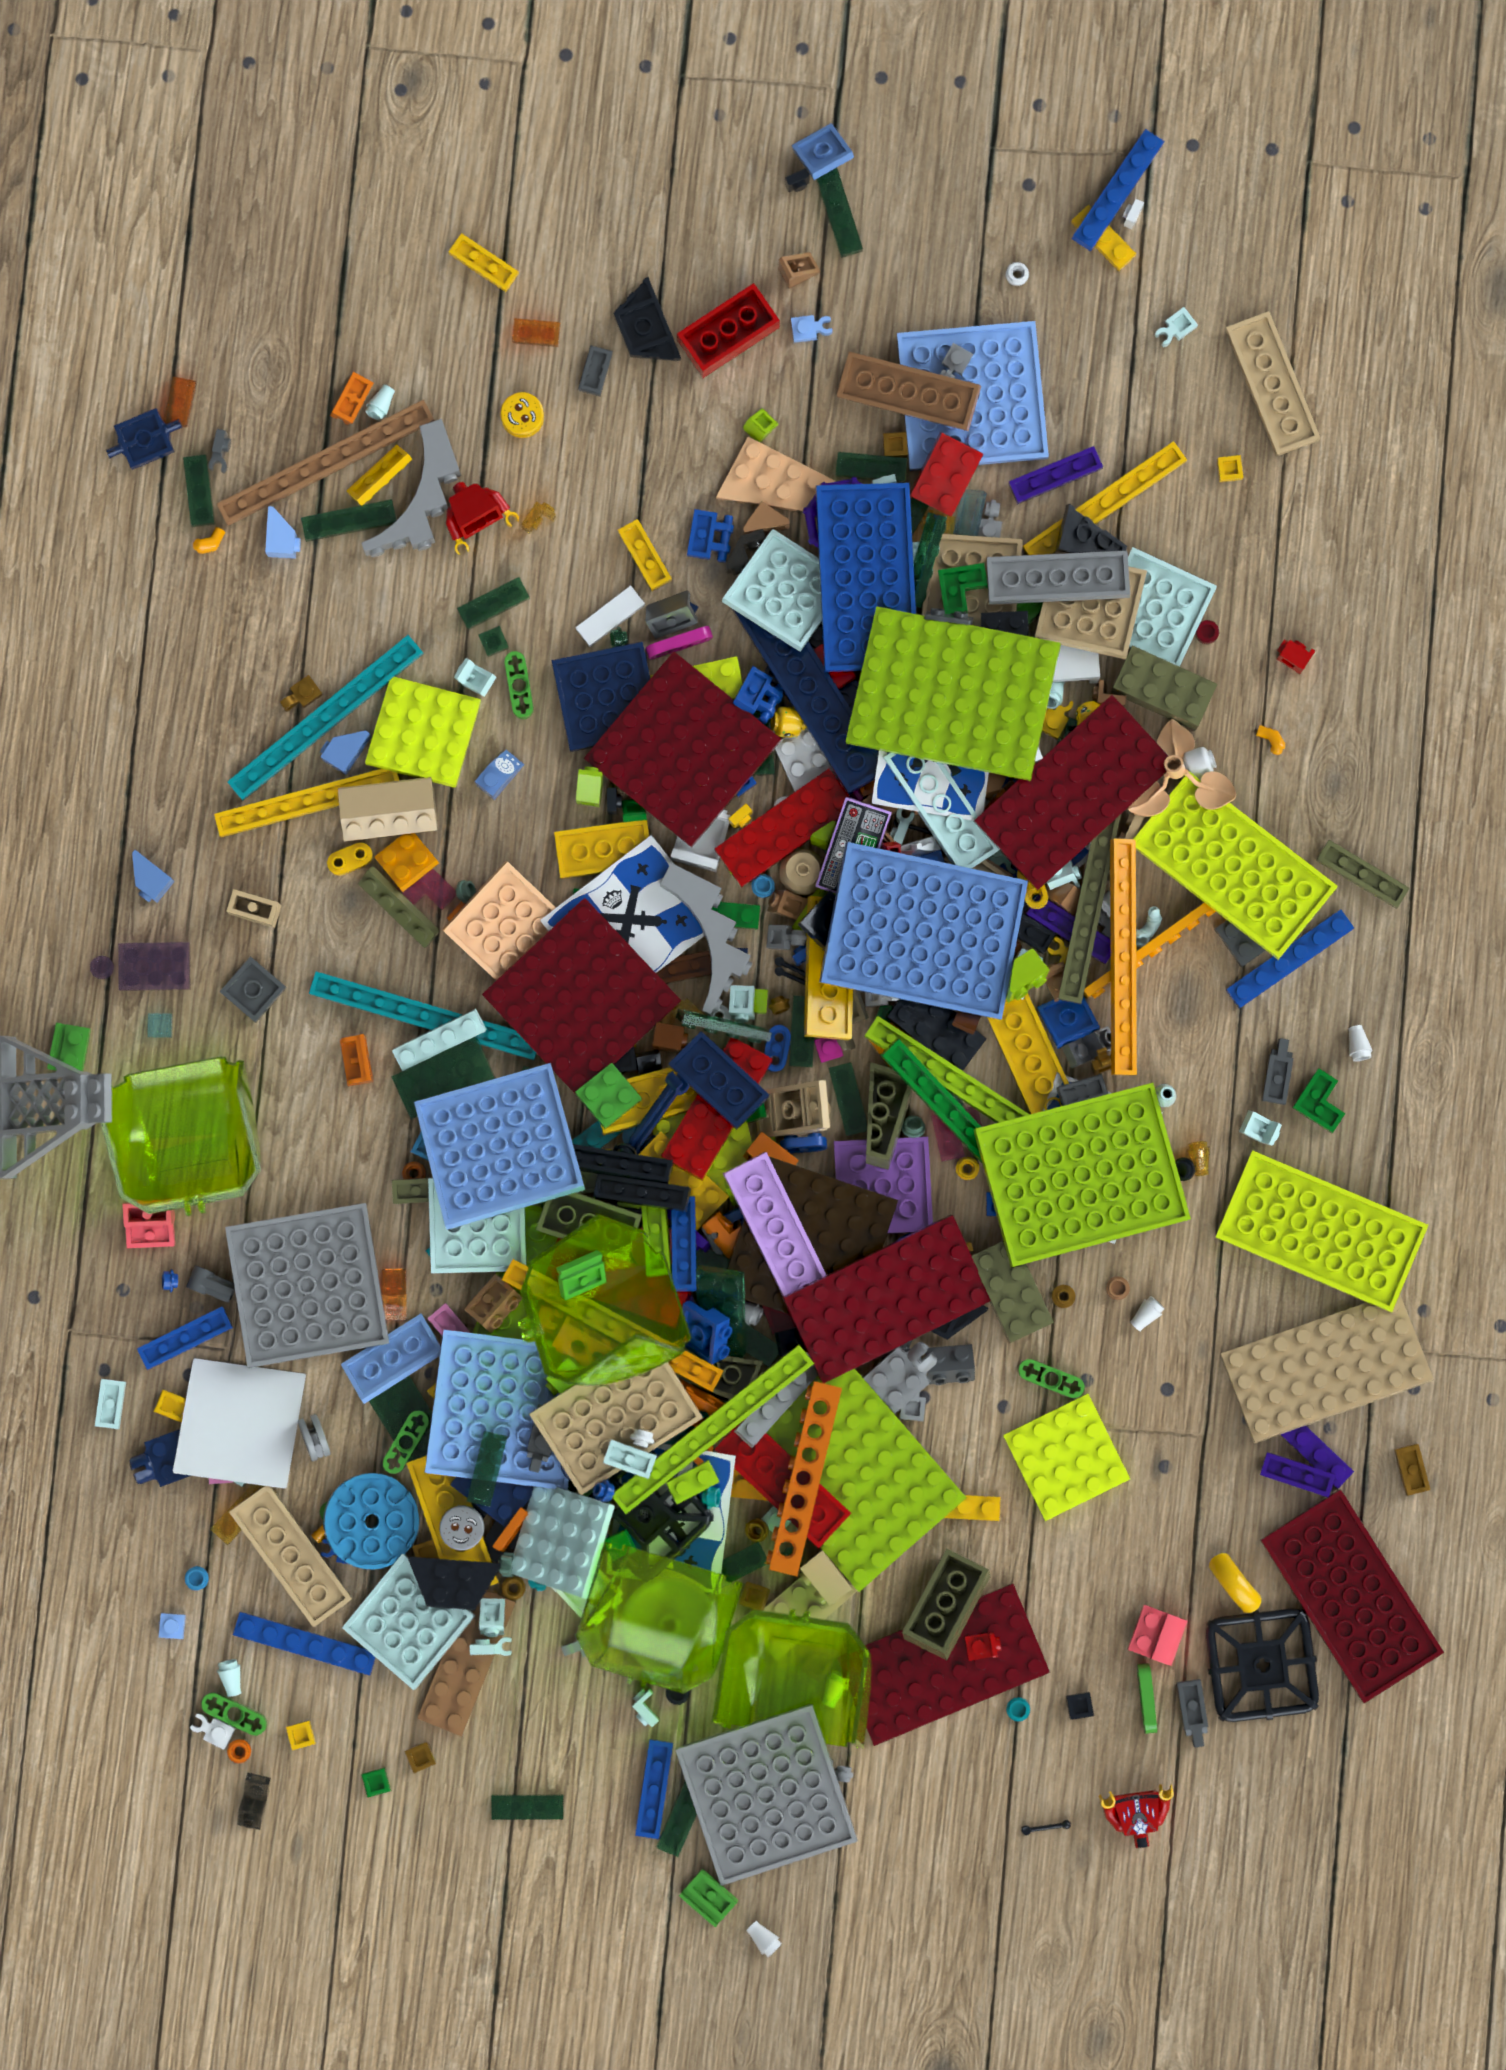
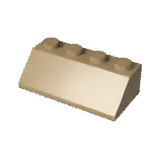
(387, 809)

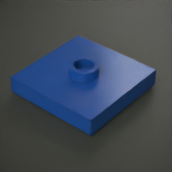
(1067, 1020)

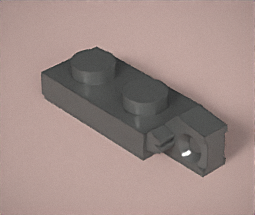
(1278, 1074)
(537, 1449)
(1193, 1710)

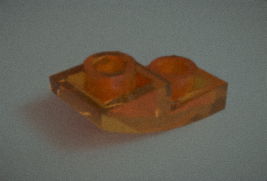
(394, 1294)

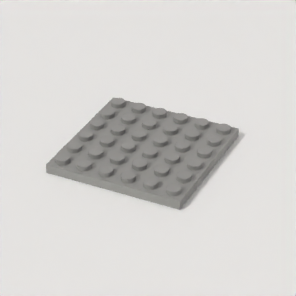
(307, 1285)
(766, 1794)

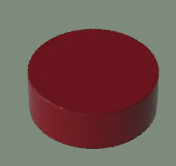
(1207, 632)

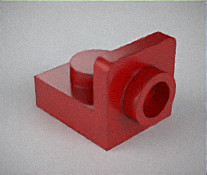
(982, 1646)

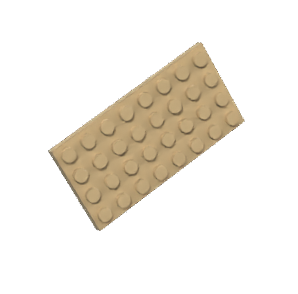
(1325, 1368)

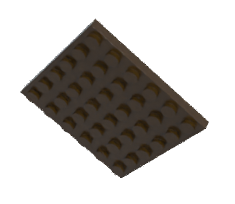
(837, 1217)

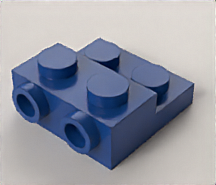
(708, 1332)

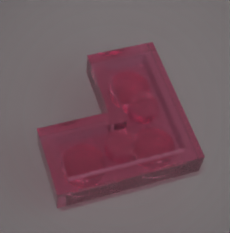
(434, 887)
(948, 1144)

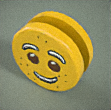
(522, 415)

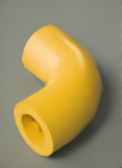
(1235, 1583)

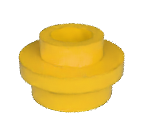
(974, 1165)

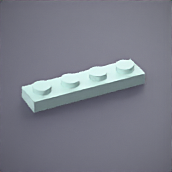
(439, 1039)

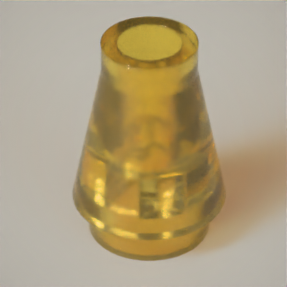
(1199, 1155)

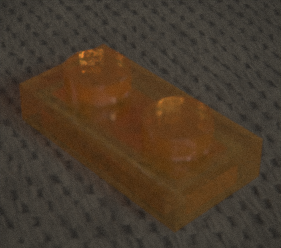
(536, 332)
(180, 400)

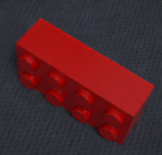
(728, 330)

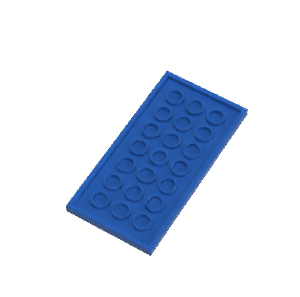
(861, 564)

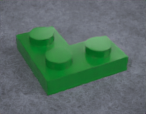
(957, 581)
(1313, 1102)

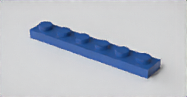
(1118, 190)
(1295, 956)
(304, 1643)

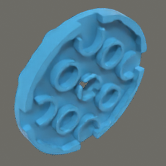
(395, 1526)

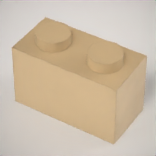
(254, 908)
(825, 1578)

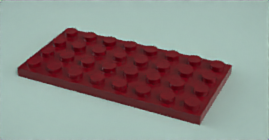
(1074, 792)
(886, 1298)
(1352, 1596)
(919, 1687)

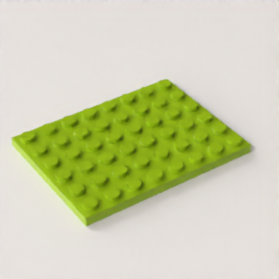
(953, 693)
(1081, 1174)
(875, 1474)

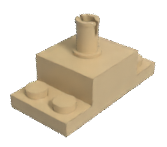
(796, 1110)

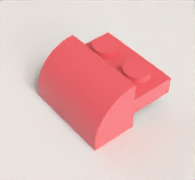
(147, 1229)
(1157, 1635)

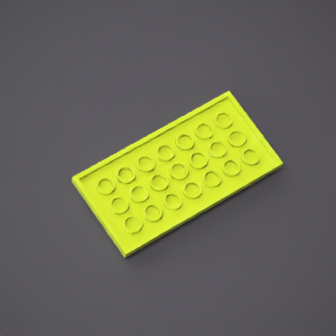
(1235, 868)
(1322, 1231)

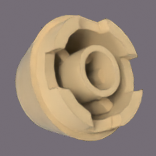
(800, 871)

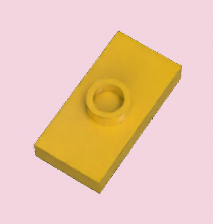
(170, 1405)

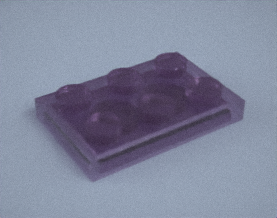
(154, 966)

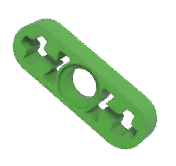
(527, 700)
(1065, 1390)
(403, 1461)
(1147, 1698)
(221, 1701)

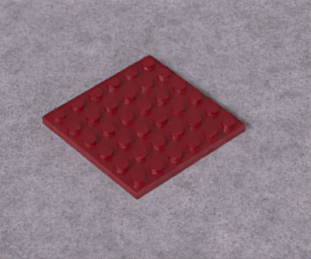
(682, 749)
(581, 996)

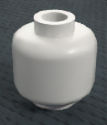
(1199, 761)

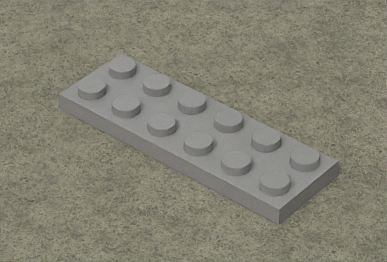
(1058, 577)

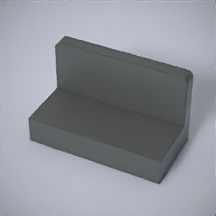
(670, 614)

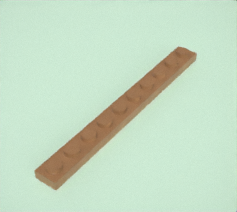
(325, 462)

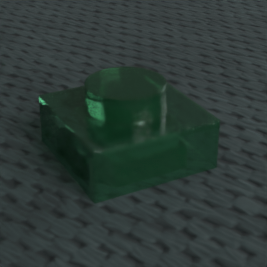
(493, 641)

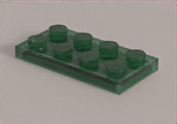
(443, 1073)
(726, 1293)
(393, 1409)

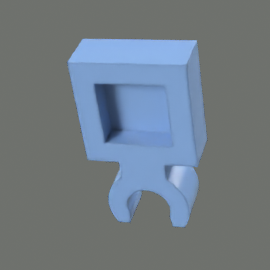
(805, 328)

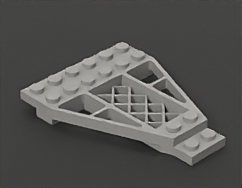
(84, 1098)

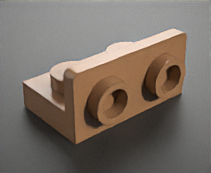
(493, 1303)

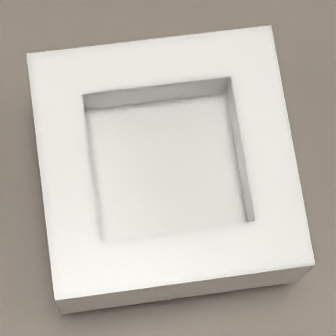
(1132, 213)

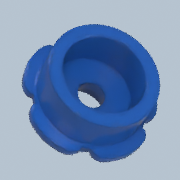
(169, 1280)
(603, 1491)

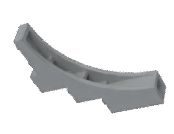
(429, 499)
(700, 898)

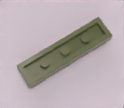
(1362, 874)
(398, 907)

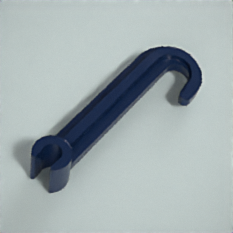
(675, 1086)

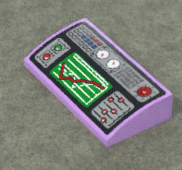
(856, 824)

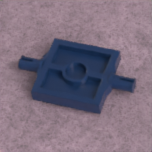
(144, 438)

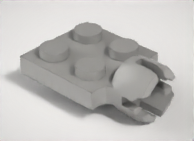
(901, 1375)

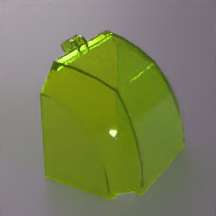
(183, 1135)
(610, 1329)
(656, 1618)
(790, 1662)

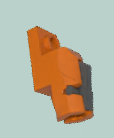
(720, 1233)

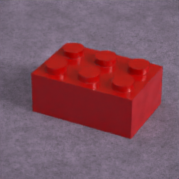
(945, 474)

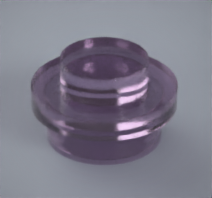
(101, 967)

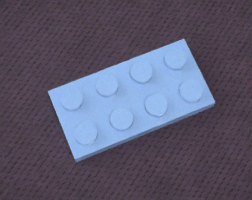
(385, 1365)

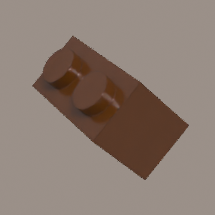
(669, 1038)

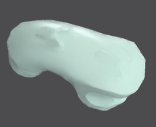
(1149, 929)

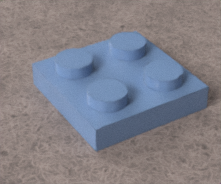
(822, 151)

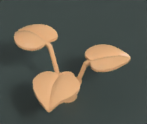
(1211, 793)

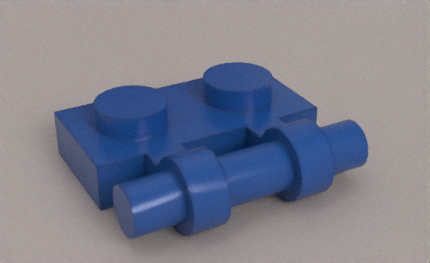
(702, 535)
(752, 691)

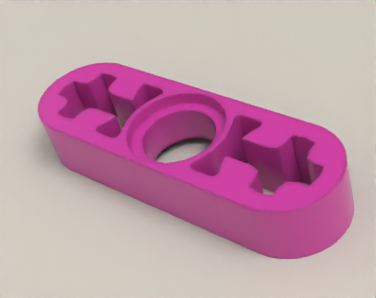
(679, 642)

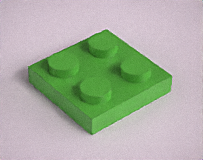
(608, 1096)

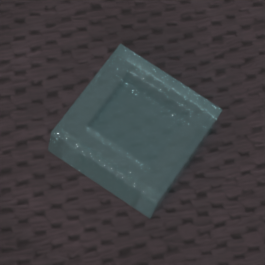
(160, 1025)

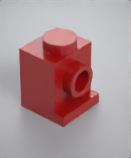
(1294, 655)

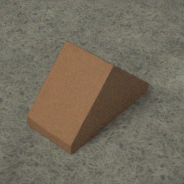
(797, 268)
(766, 519)
(1065, 897)

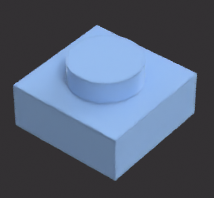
(172, 1626)

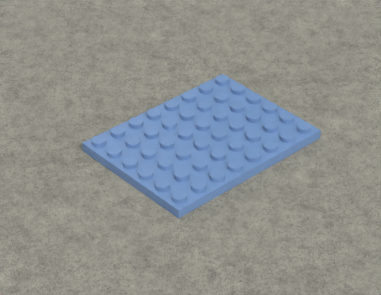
(923, 931)

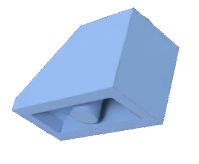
(280, 537)

